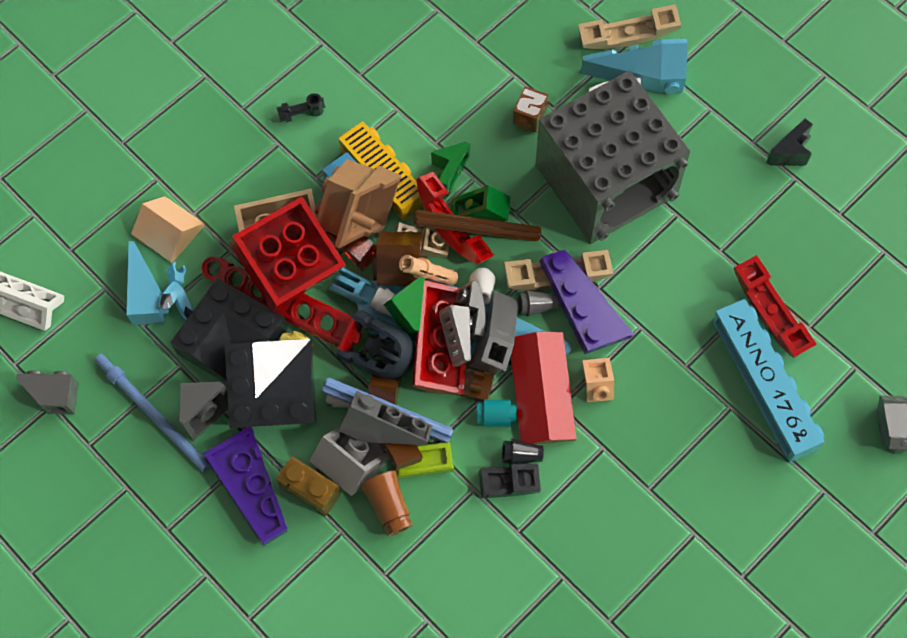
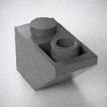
(53, 392)

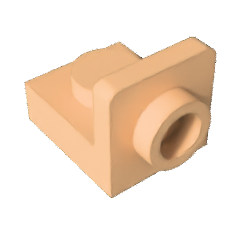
(598, 379)

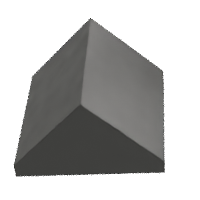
(201, 406)

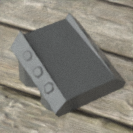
(893, 422)

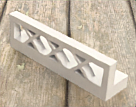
(27, 305)

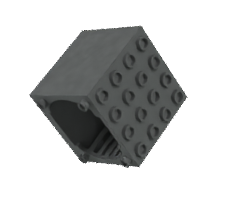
(610, 156)

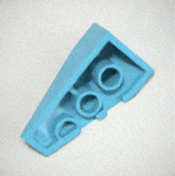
(658, 66)

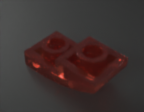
(359, 251)

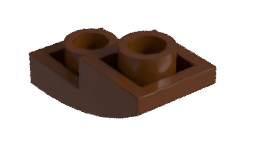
(402, 454)

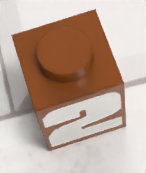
(530, 109)

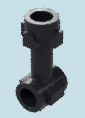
(314, 105)

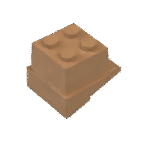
(356, 201)

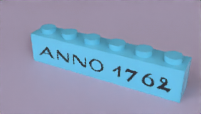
(768, 381)

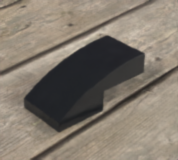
(509, 481)

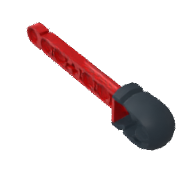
(345, 331)

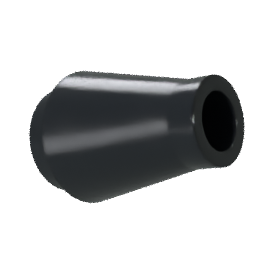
(521, 452)

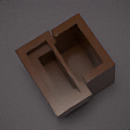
(389, 251)

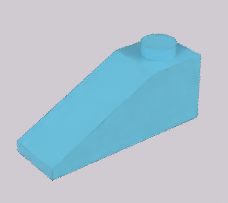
(142, 291)

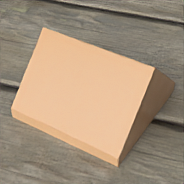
(165, 227)

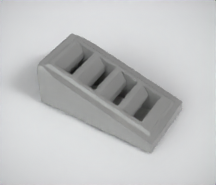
(456, 329)

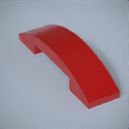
(431, 194)
(771, 309)

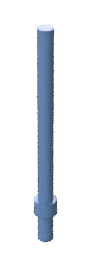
(118, 377)

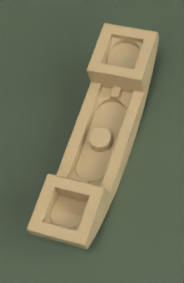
(631, 31)
(530, 276)

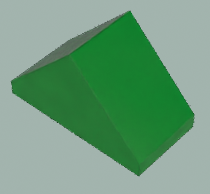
(407, 306)

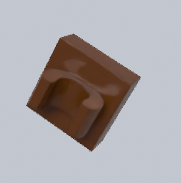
(477, 385)

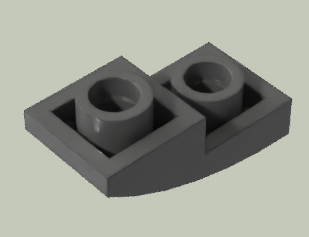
(471, 297)

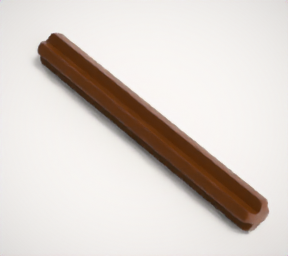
(477, 225)

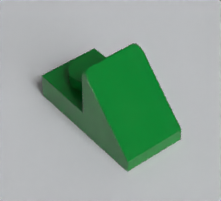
(451, 161)

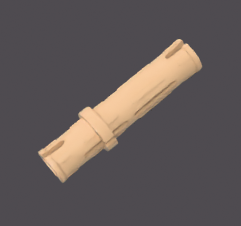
(424, 268)

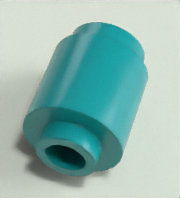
(496, 413)

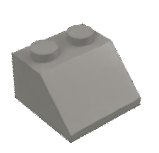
(348, 460)

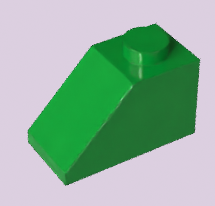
(482, 203)

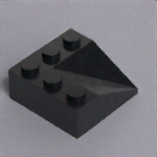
(221, 319)
(270, 383)

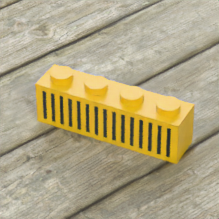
(367, 149)

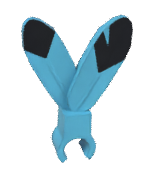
(175, 292)

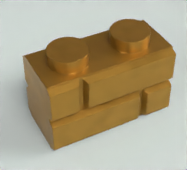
(308, 485)

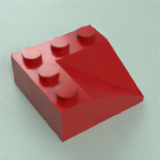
(286, 253)

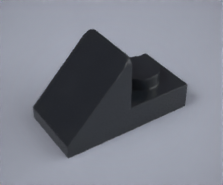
(791, 148)

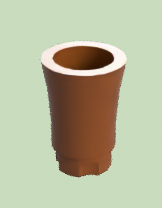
(388, 502)

